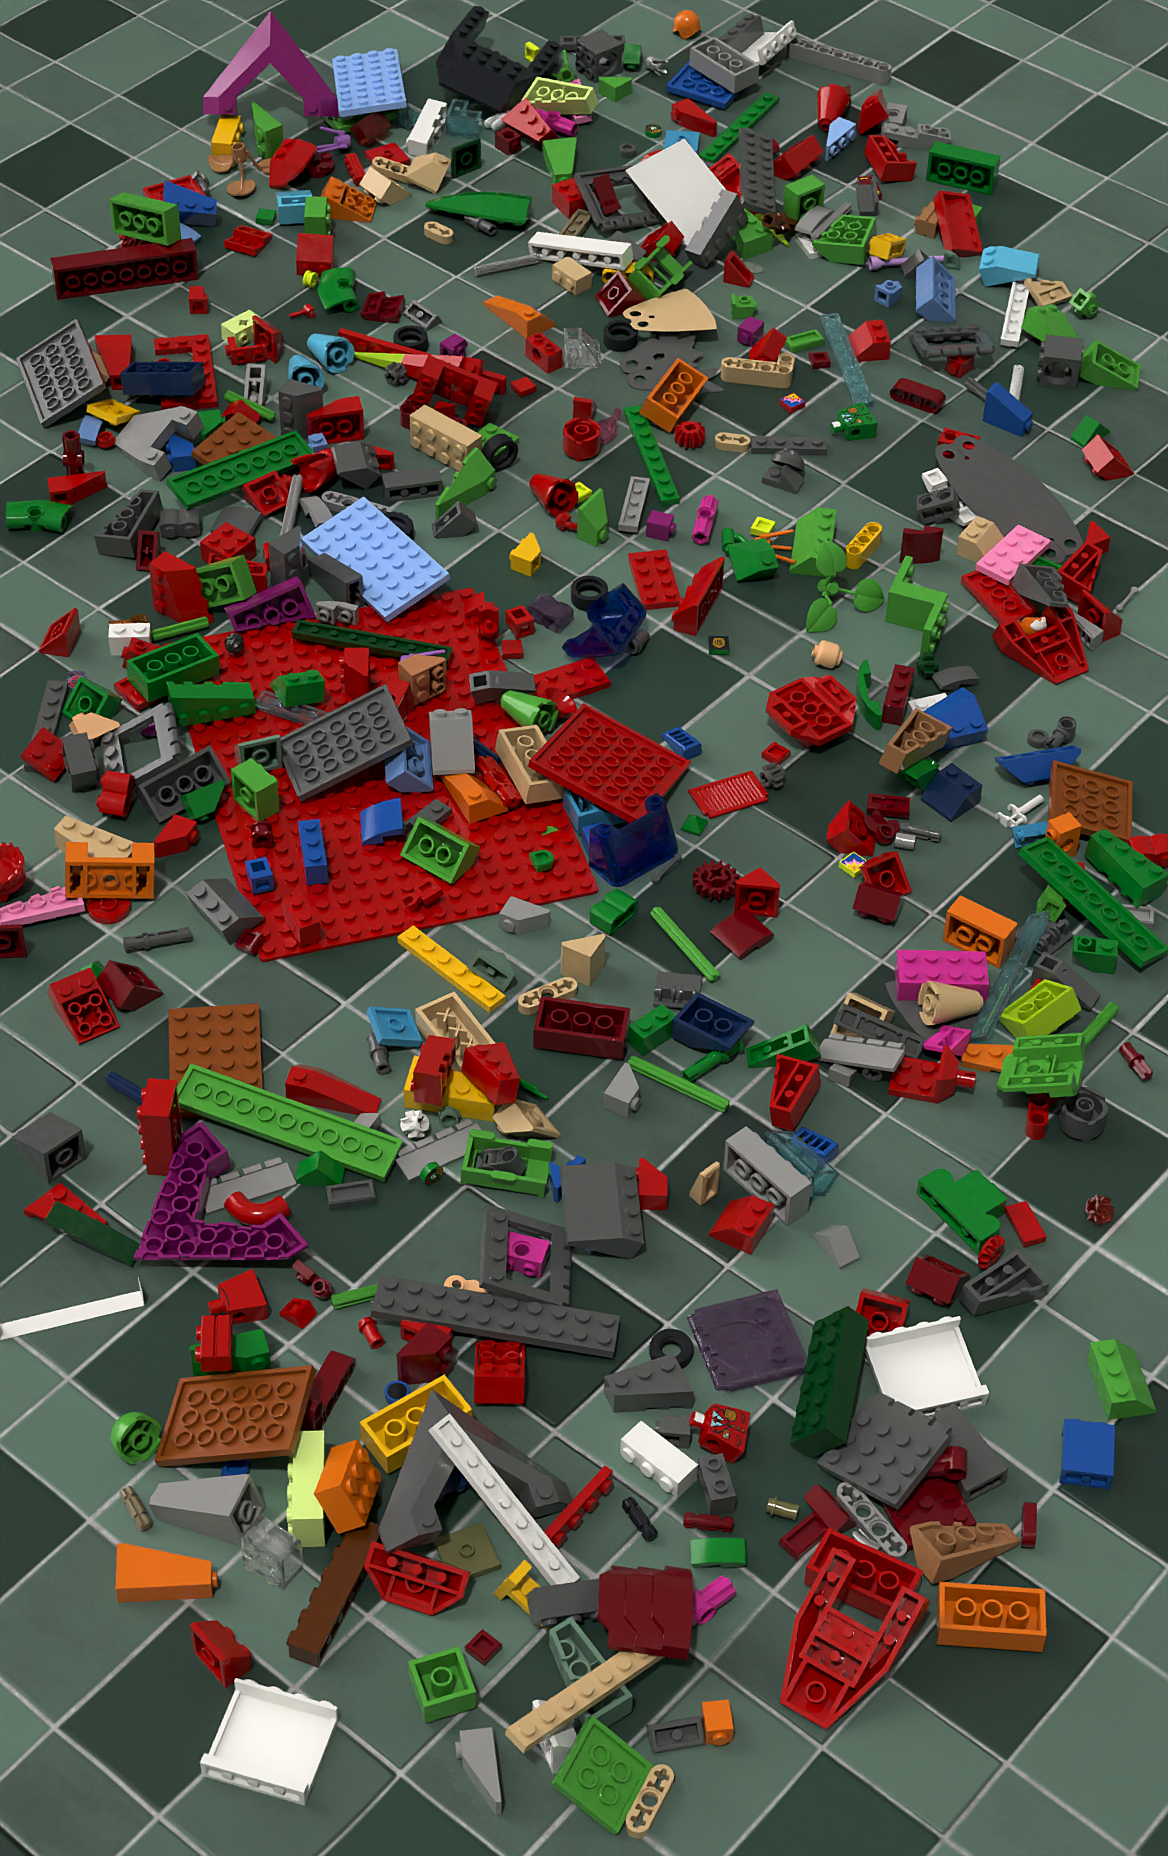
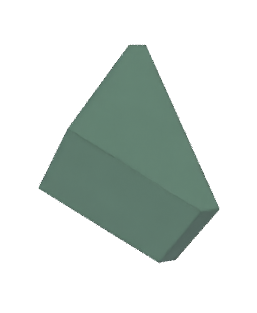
(492, 968)

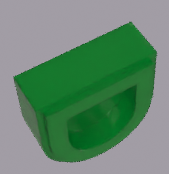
(541, 860)

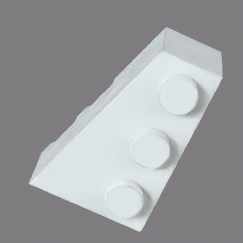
(428, 129)

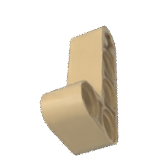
(759, 373)

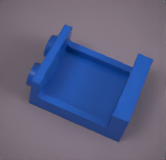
(1087, 1454)

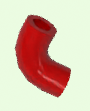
(255, 1213)

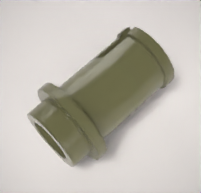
(782, 1508)

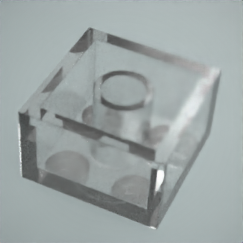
(271, 1552)

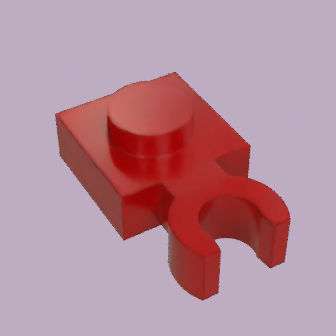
(423, 892)

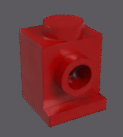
(198, 300)
(519, 622)

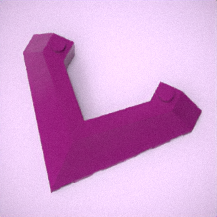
(270, 46)
(176, 1217)

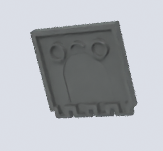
(887, 1450)

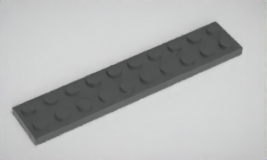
(496, 1316)

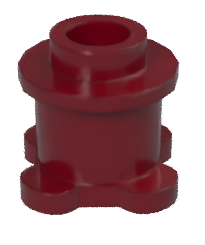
(261, 834)

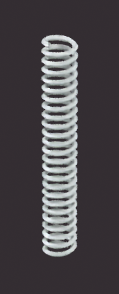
(1016, 382)

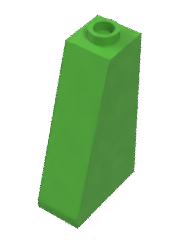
(560, 158)

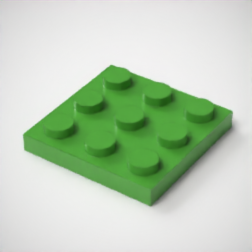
(602, 1775)

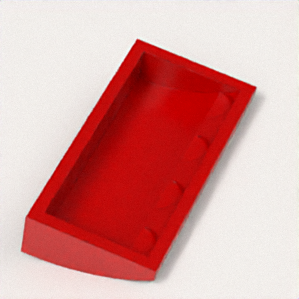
(957, 223)

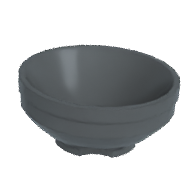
(789, 457)

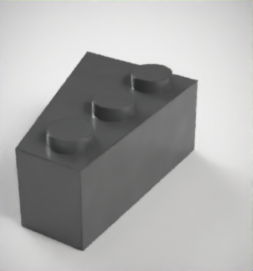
(1003, 1285)

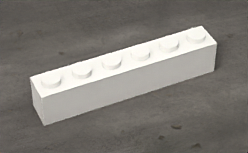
(582, 250)

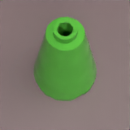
(530, 710)

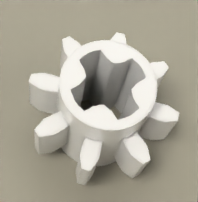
(414, 1124)

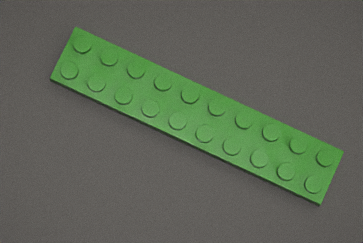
(287, 1122)

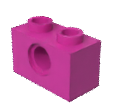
(527, 1254)

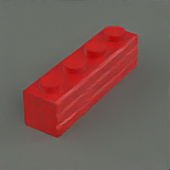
(354, 167)

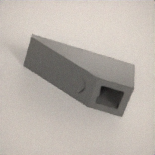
(491, 684)
(1059, 971)

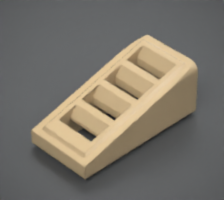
(706, 1184)

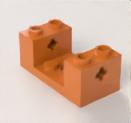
(86, 874)

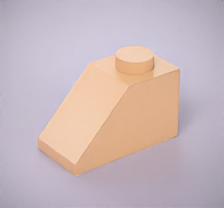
(93, 724)

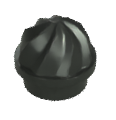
(234, 643)

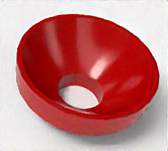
(565, 704)

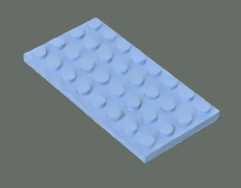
(368, 82)
(391, 563)

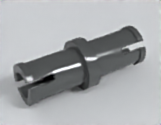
(480, 224)
(378, 1054)

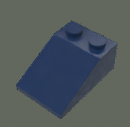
(709, 1024)

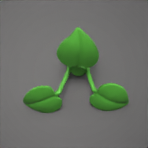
(829, 561)

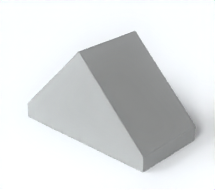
(837, 1244)

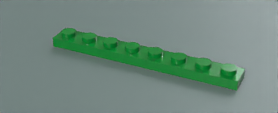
(747, 119)
(651, 456)

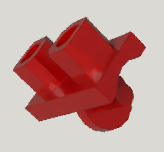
(488, 620)

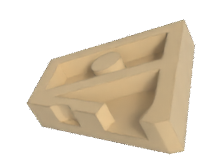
(1047, 292)

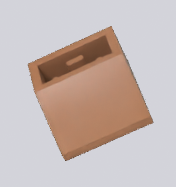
(425, 675)

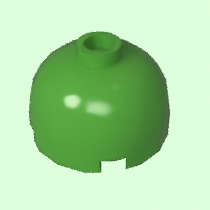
(135, 1437)

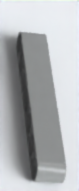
(839, 61)

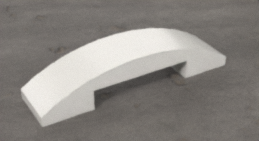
(936, 480)

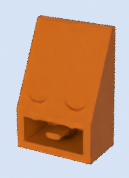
(348, 202)

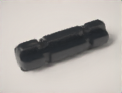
(639, 1519)

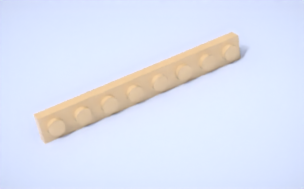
(578, 1698)

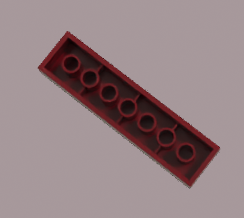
(124, 269)

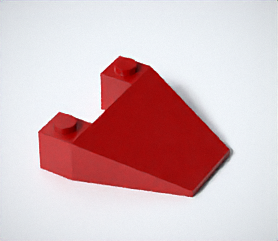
(1050, 653)

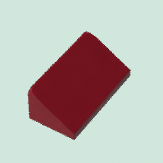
(829, 1509)

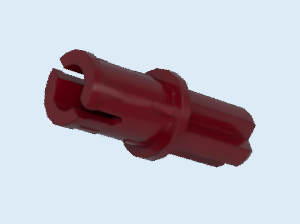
(1136, 1061)

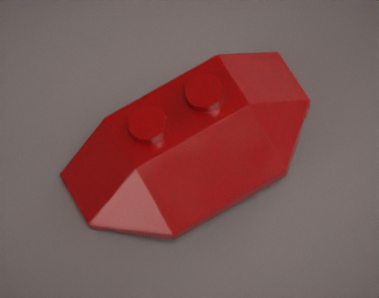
(289, 161)
(415, 1579)

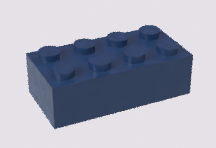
(162, 378)

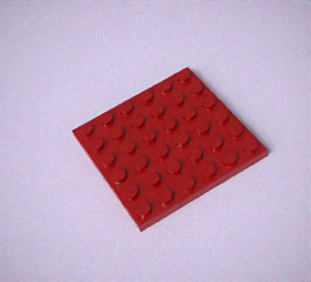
(608, 763)

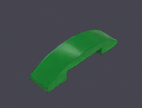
(869, 710)

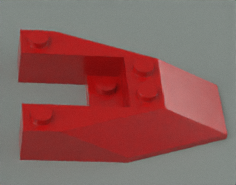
(835, 1657)

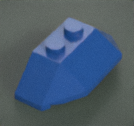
(1036, 765)

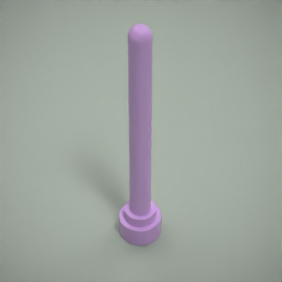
(875, 262)

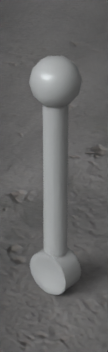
(1134, 590)

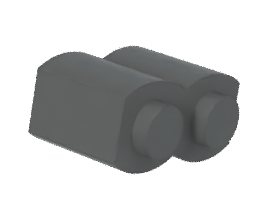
(179, 523)

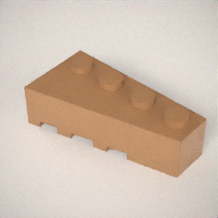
(914, 741)

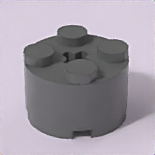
(1083, 1114)

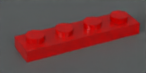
(580, 1505)

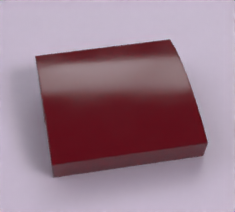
(383, 308)
(922, 544)
(741, 933)

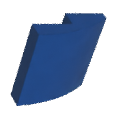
(381, 821)

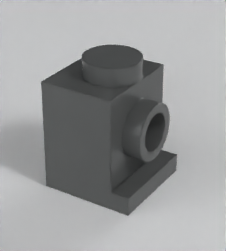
(674, 1430)

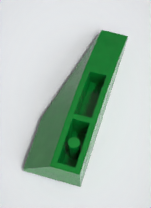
(486, 205)

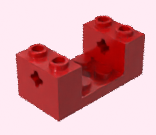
(439, 377)

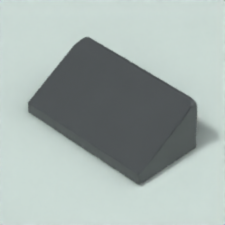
(422, 315)
(675, 1734)

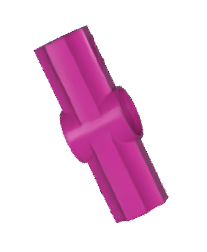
(558, 123)
(705, 519)
(711, 1598)

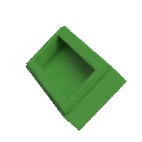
(804, 341)

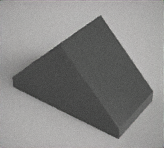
(909, 266)

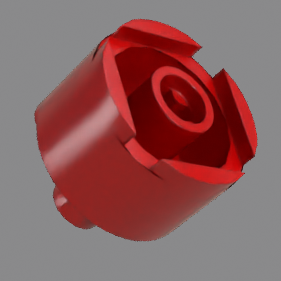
(581, 439)

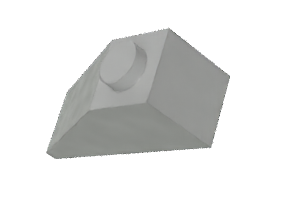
(256, 383)
(480, 1764)

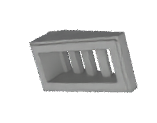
(1090, 634)

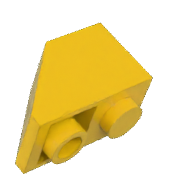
(527, 556)

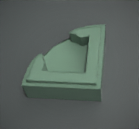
(951, 260)

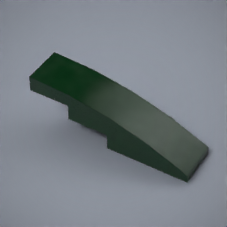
(92, 1233)

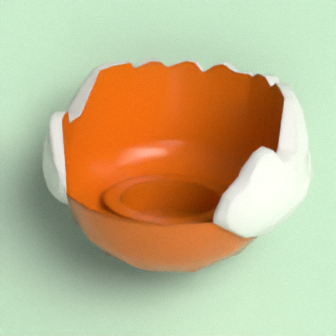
(1033, 625)

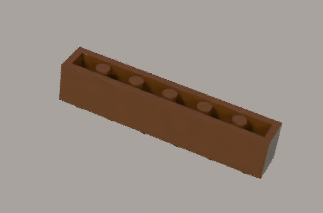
(333, 1597)

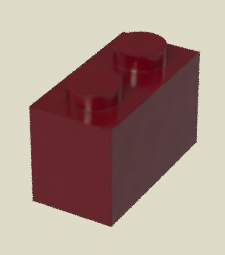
(878, 902)

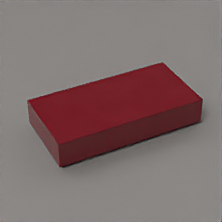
(804, 1536)

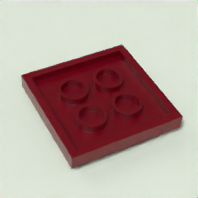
(932, 1500)

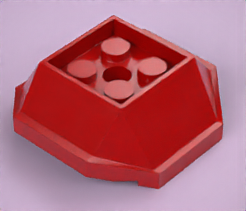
(813, 709)

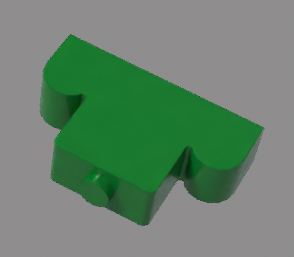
(966, 1205)

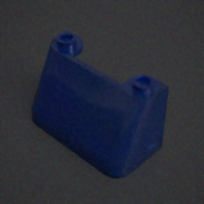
(615, 621)
(635, 848)

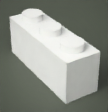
(658, 1459)

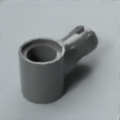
(1063, 733)

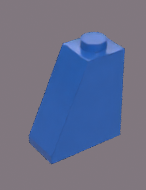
(1006, 411)

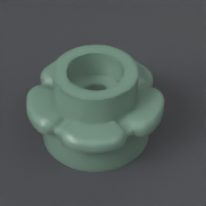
(448, 1121)

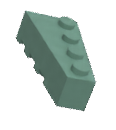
(576, 1658)

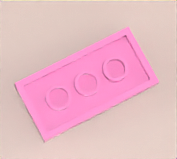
(1016, 548)

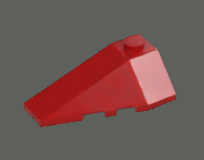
(872, 111)
(325, 1090)

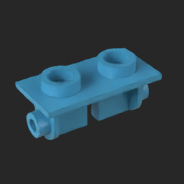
(1029, 833)

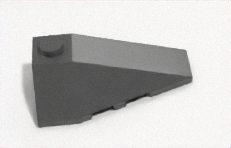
(1040, 584)

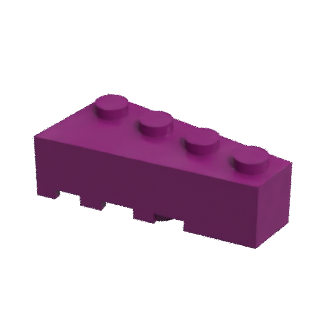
(272, 606)

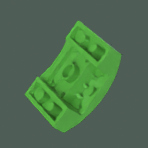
(1044, 1065)

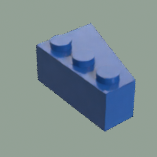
(192, 206)

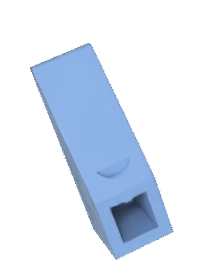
(840, 134)

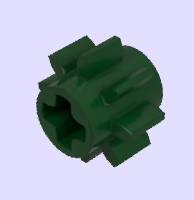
(927, 664)

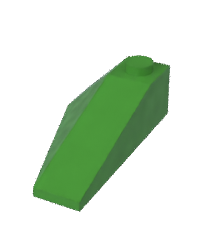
(469, 485)

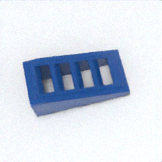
(680, 745)
(829, 1147)

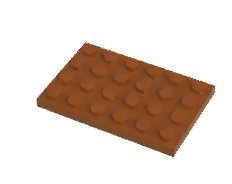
(217, 1039)
(236, 1416)

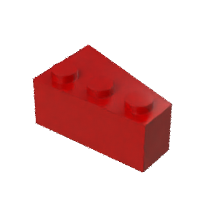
(887, 160)
(1080, 570)
(492, 1072)
(792, 1090)

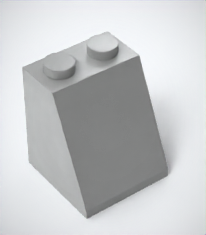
(451, 742)

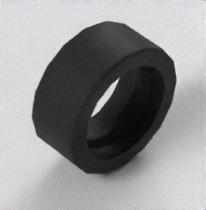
(411, 332)
(620, 343)
(493, 445)
(587, 583)

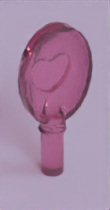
(608, 426)

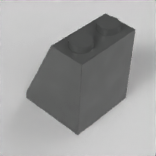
(50, 1146)

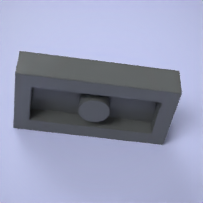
(868, 198)

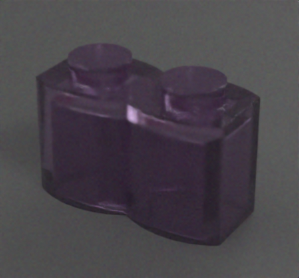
(550, 613)

